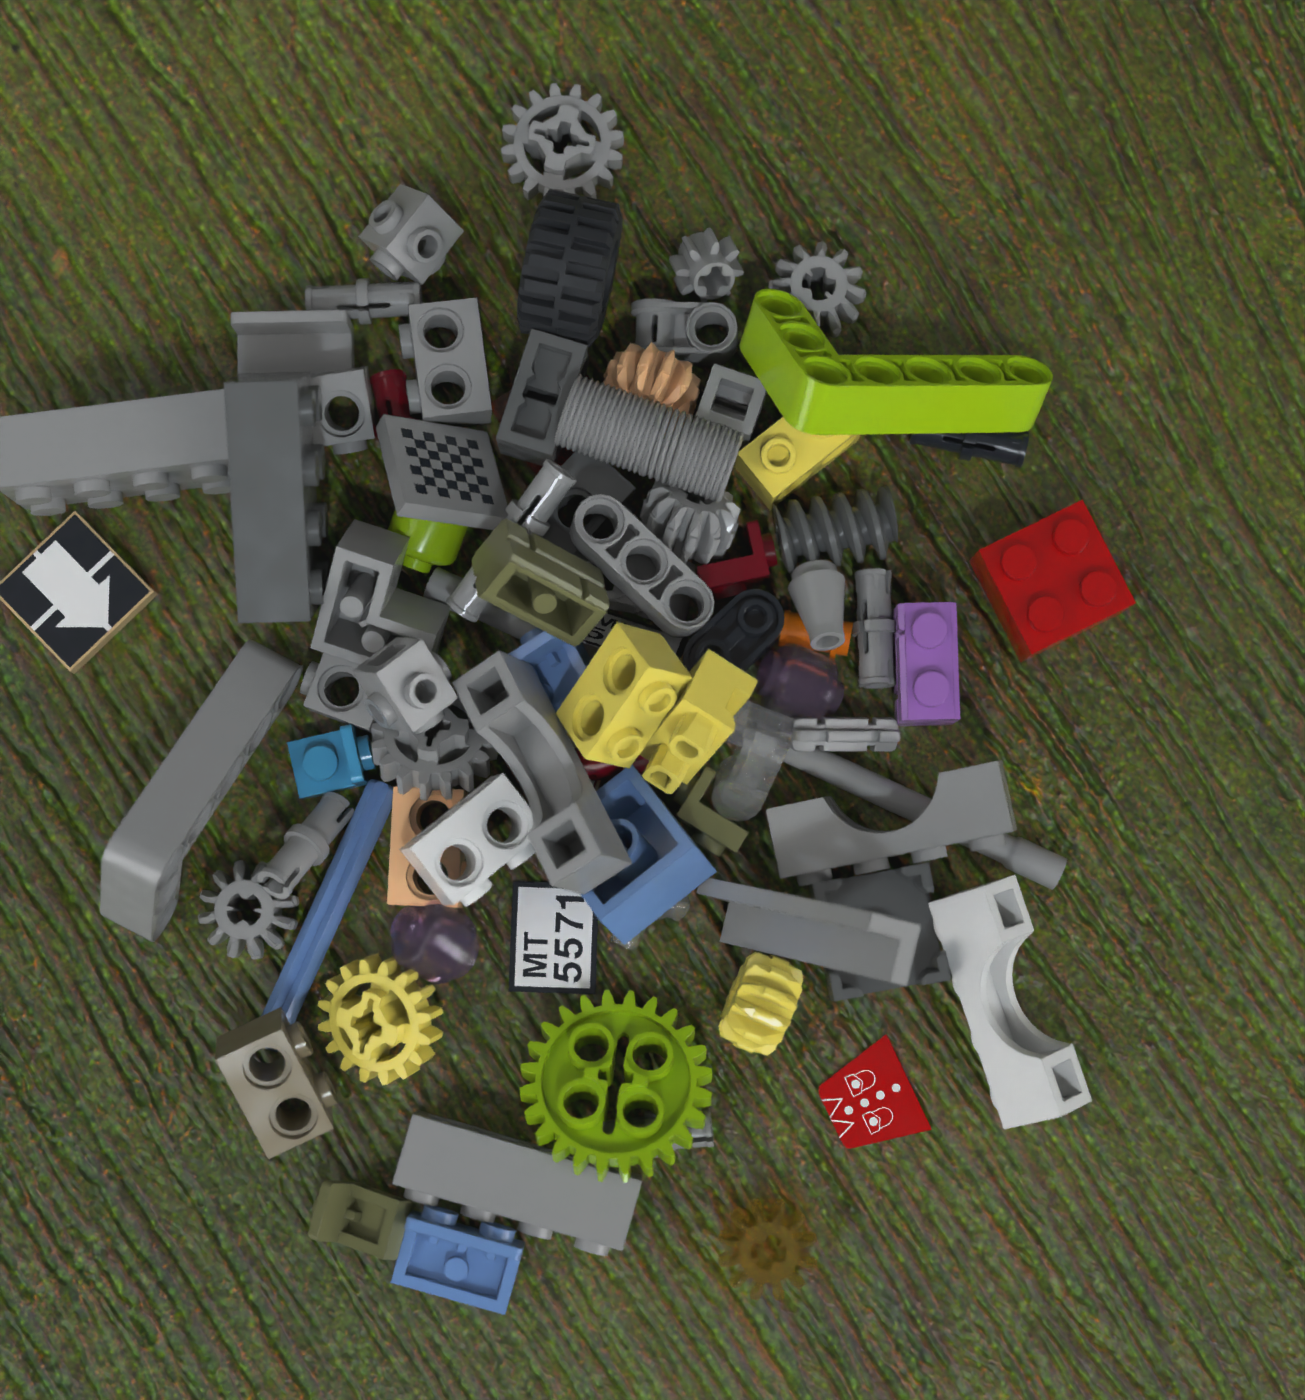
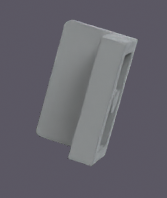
(294, 341)

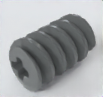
(836, 529)

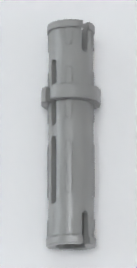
(549, 486)

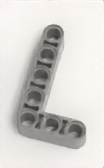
(148, 847)

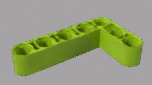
(883, 393)

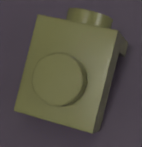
(711, 829)
(359, 1218)

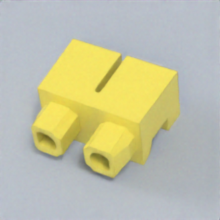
(697, 722)

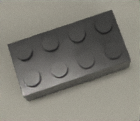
(275, 495)

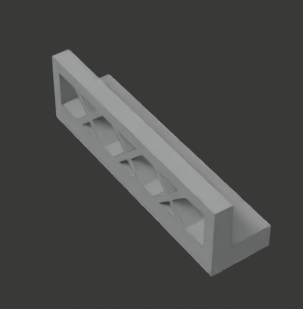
(816, 931)

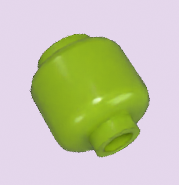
(429, 541)

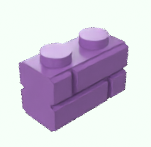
(926, 664)

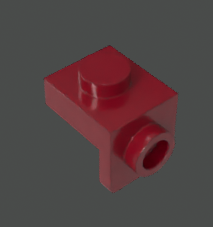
(735, 575)

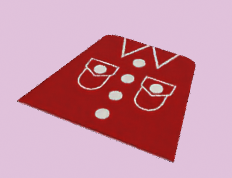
(872, 1098)

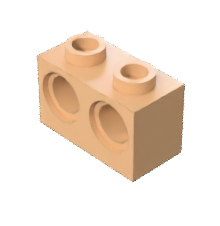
(405, 825)

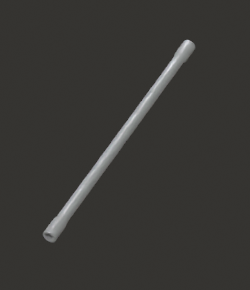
(1017, 855)

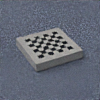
(441, 472)

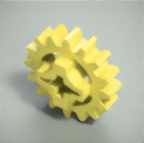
(380, 1019)

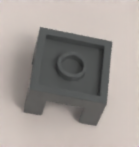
(896, 894)

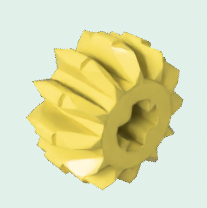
(761, 1003)

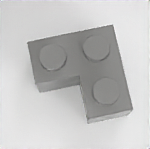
(362, 600)

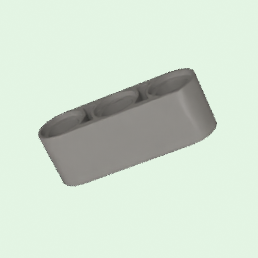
(633, 538)

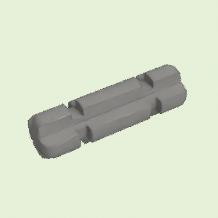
(845, 734)

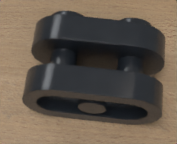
(739, 631)

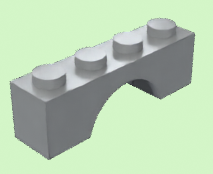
(569, 820)
(818, 836)

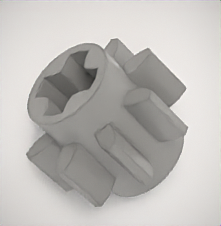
(706, 265)

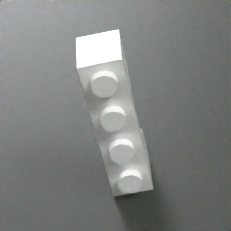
(1026, 1070)

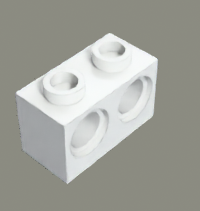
(467, 829)

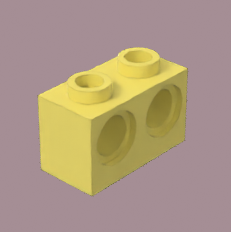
(786, 459)
(623, 695)

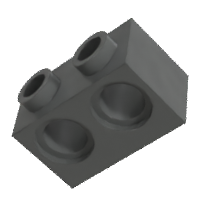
(540, 396)

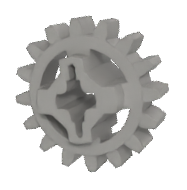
(542, 138)
(435, 758)

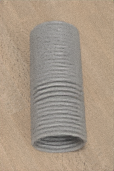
(633, 436)

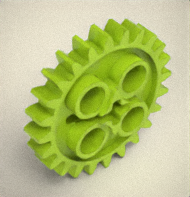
(668, 1092)

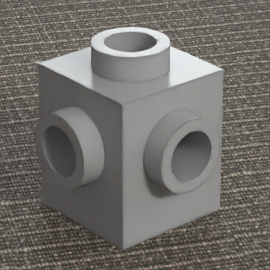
(409, 235)
(406, 686)

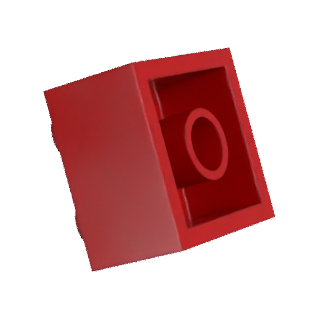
(1051, 580)

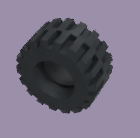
(569, 266)

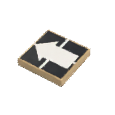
(75, 592)

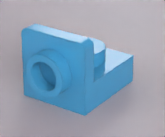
(331, 762)

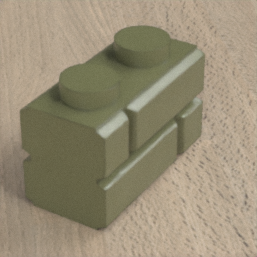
(540, 583)

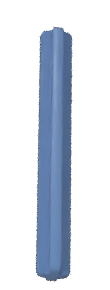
(331, 900)

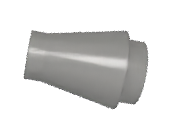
(819, 599)

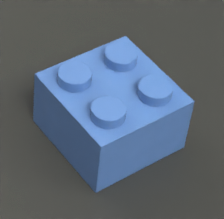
(662, 855)

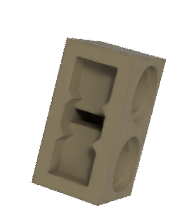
(264, 1086)

